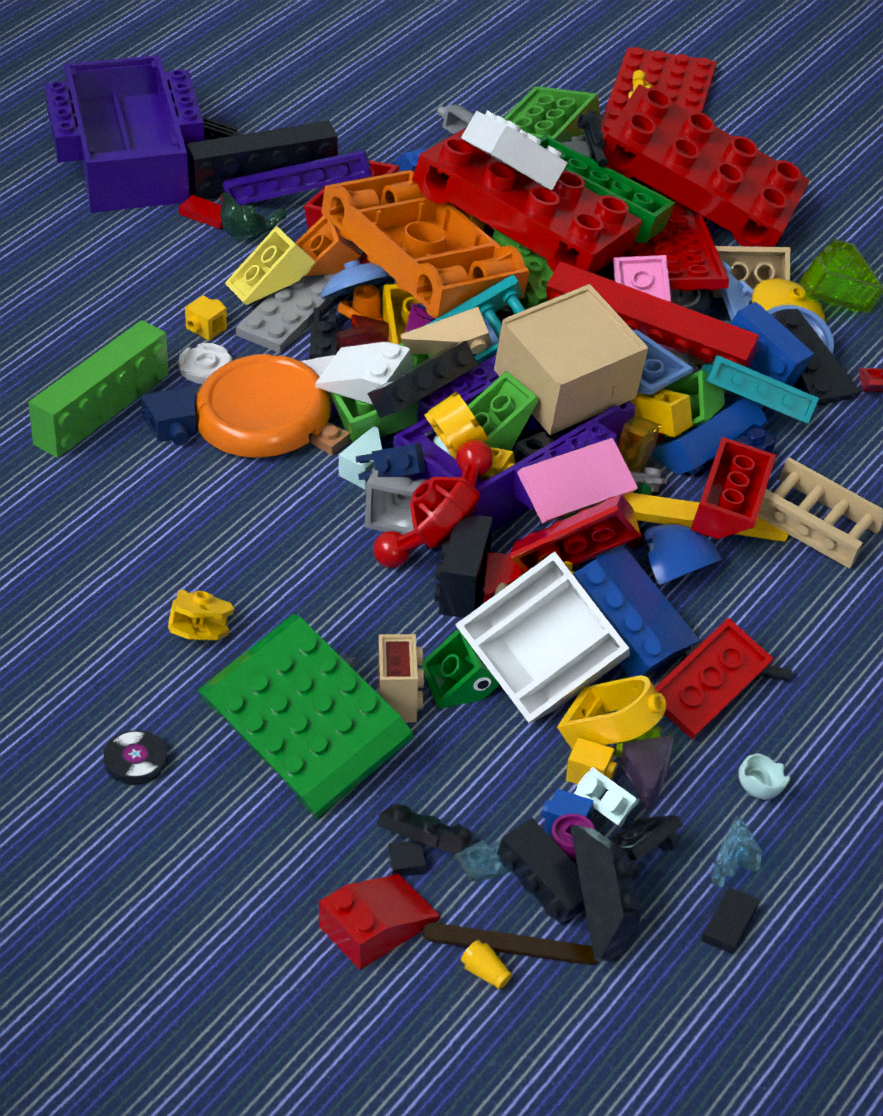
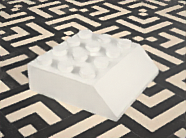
(543, 638)

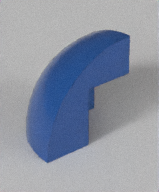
(678, 551)

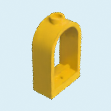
(638, 712)

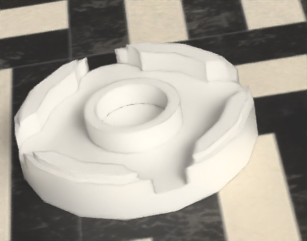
(202, 361)

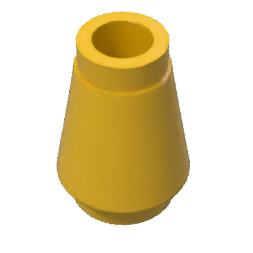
(485, 964)

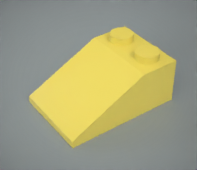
(270, 268)

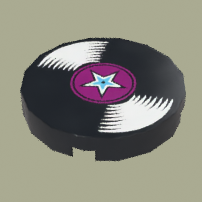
(135, 757)

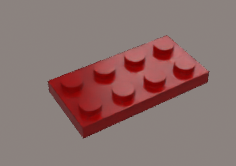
(712, 677)

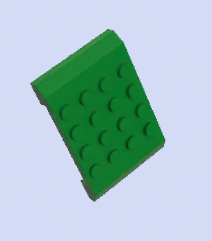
(307, 714)

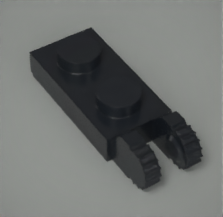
(323, 335)
(424, 829)

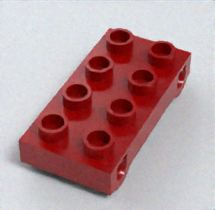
(704, 167)
(557, 223)

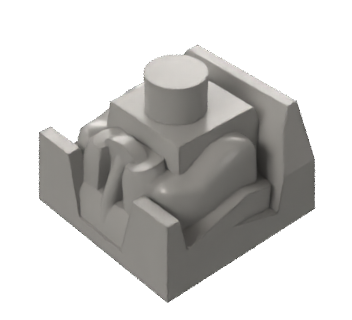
(389, 503)

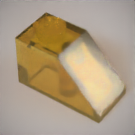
(638, 442)

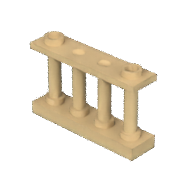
(812, 530)

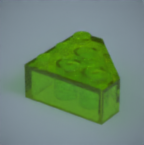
(842, 278)

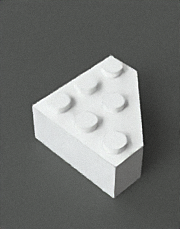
(515, 148)

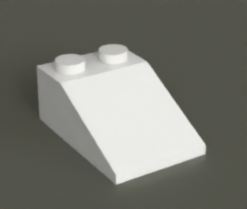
(364, 368)

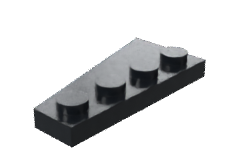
(823, 374)

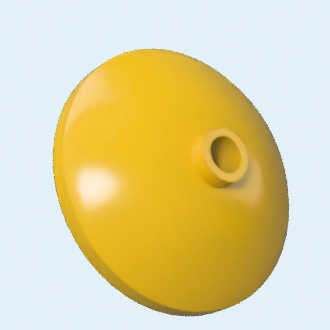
(784, 292)

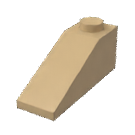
(448, 332)

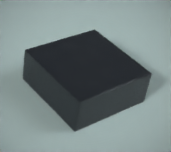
(406, 858)

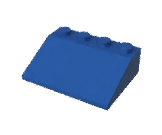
(636, 612)

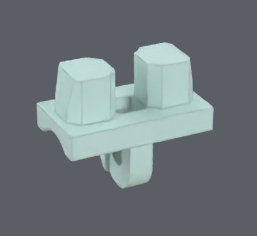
(615, 803)

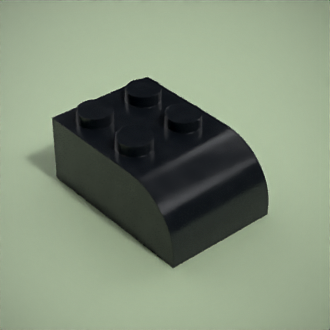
(463, 566)

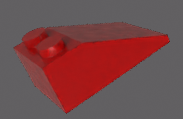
(374, 917)

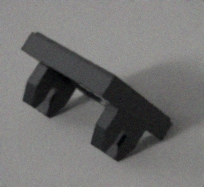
(645, 835)

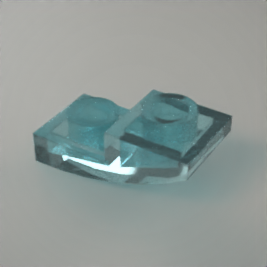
(481, 861)

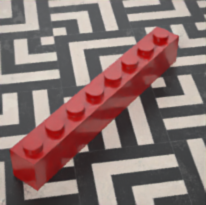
(660, 319)

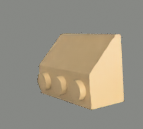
(755, 264)

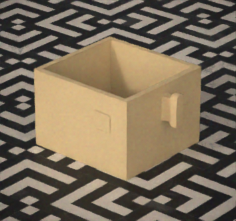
(572, 357)

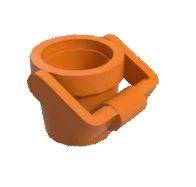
(365, 303)

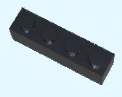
(422, 379)

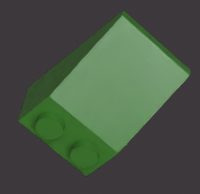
(503, 410)

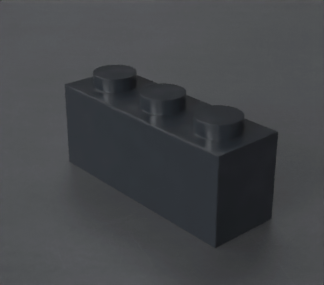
(543, 870)

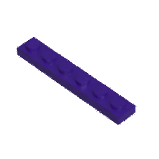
(299, 177)

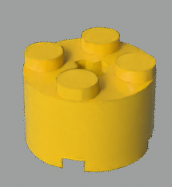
(454, 423)

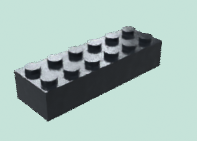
(253, 153)

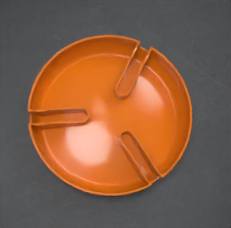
(261, 406)

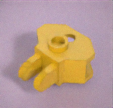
(199, 616)

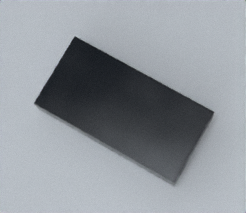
(730, 920)

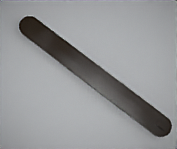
(510, 943)

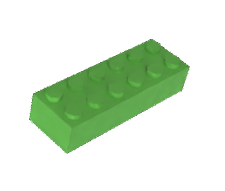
(98, 388)

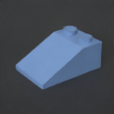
(660, 367)

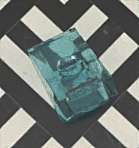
(737, 850)

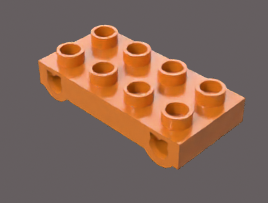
(420, 243)

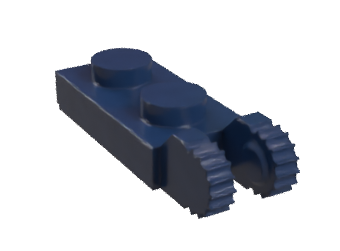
(394, 461)

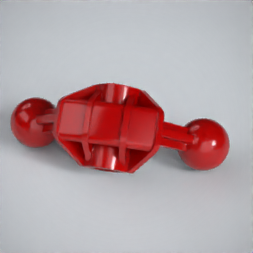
(438, 506)

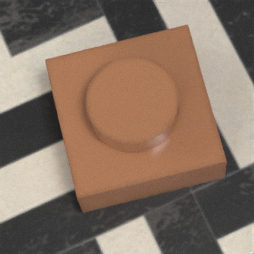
(331, 439)

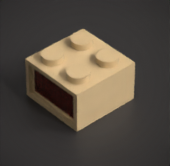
(399, 674)

